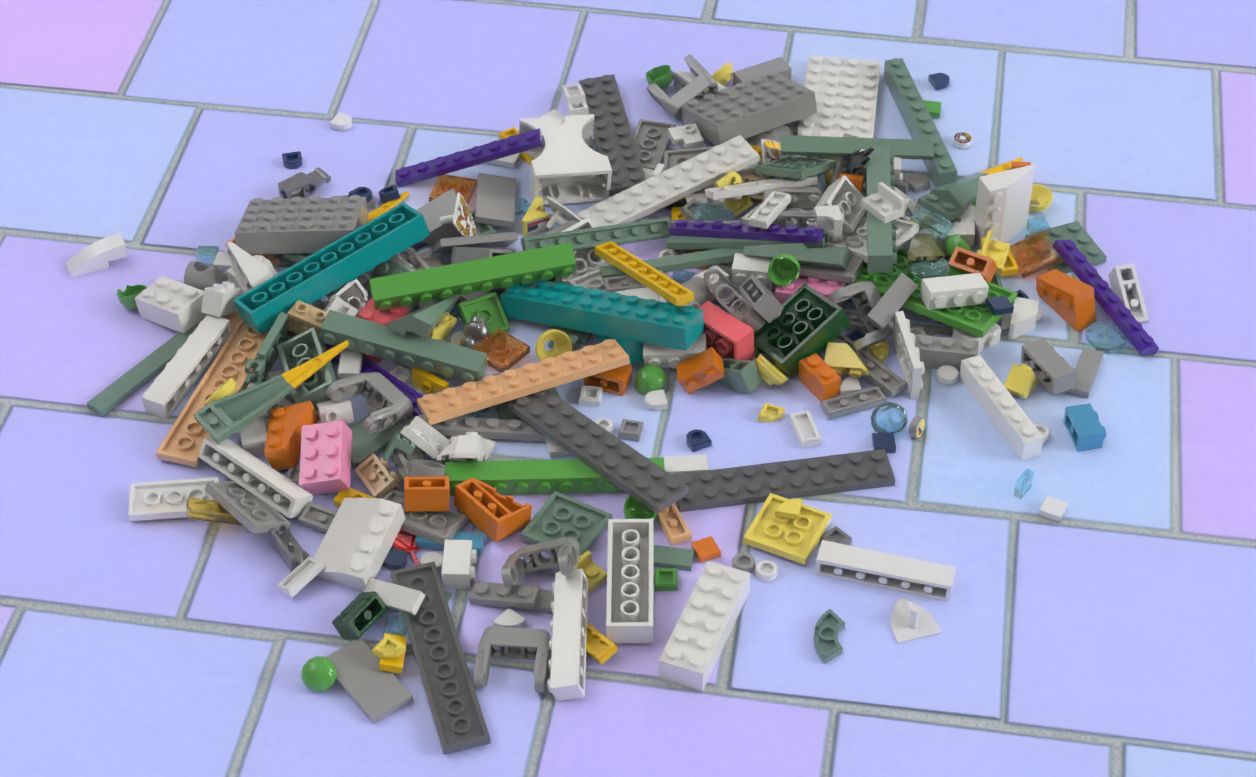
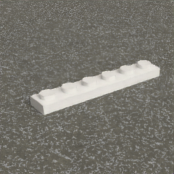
(753, 189)

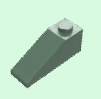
(740, 375)

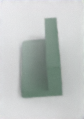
(399, 441)

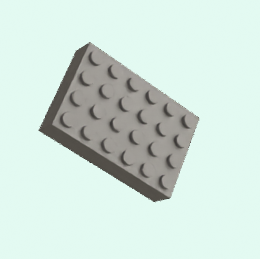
(749, 108)
(298, 223)

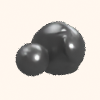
(474, 331)

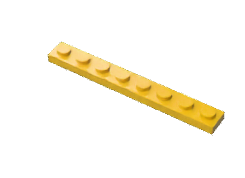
(644, 273)

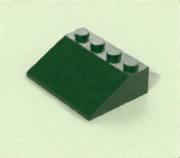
(800, 330)

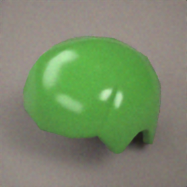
(660, 75)
(953, 241)
(783, 269)
(127, 297)
(650, 379)
(635, 510)
(318, 674)

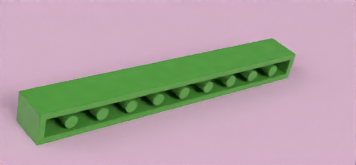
(472, 276)
(533, 476)

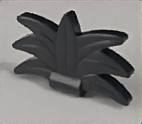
(857, 161)

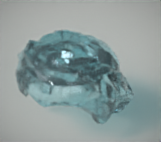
(930, 269)

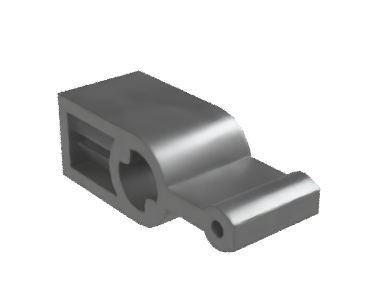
(303, 184)

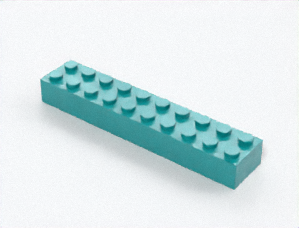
(332, 266)
(604, 313)

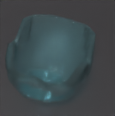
(889, 418)

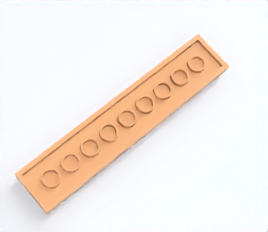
(522, 381)
(186, 435)

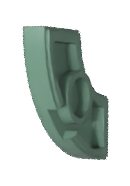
(826, 636)

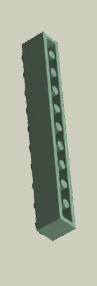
(918, 120)
(880, 235)

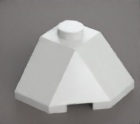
(351, 293)
(463, 448)

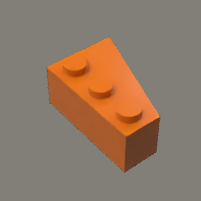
(1068, 298)
(285, 431)
(491, 511)

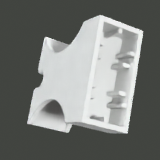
(565, 163)

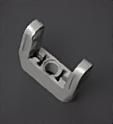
(696, 89)
(803, 201)
(865, 298)
(735, 301)
(390, 401)
(562, 552)
(513, 644)

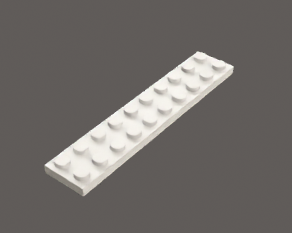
(672, 184)

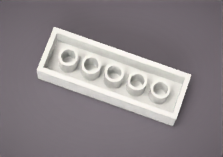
(630, 581)
(704, 626)

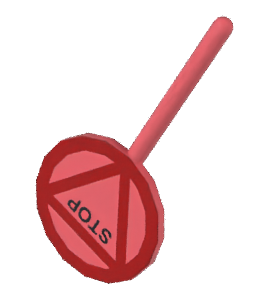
(406, 542)

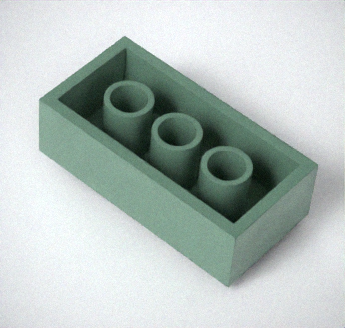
(297, 352)

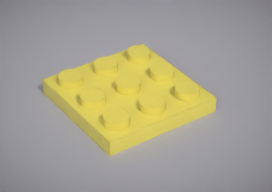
(787, 536)

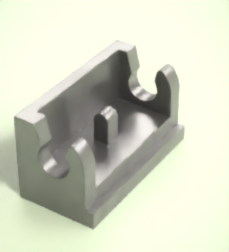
(288, 548)

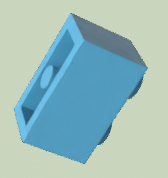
(1084, 427)

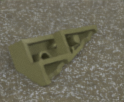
(927, 248)

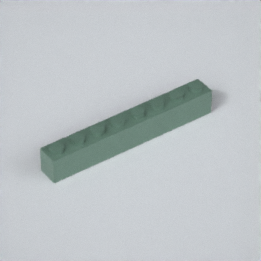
(410, 349)

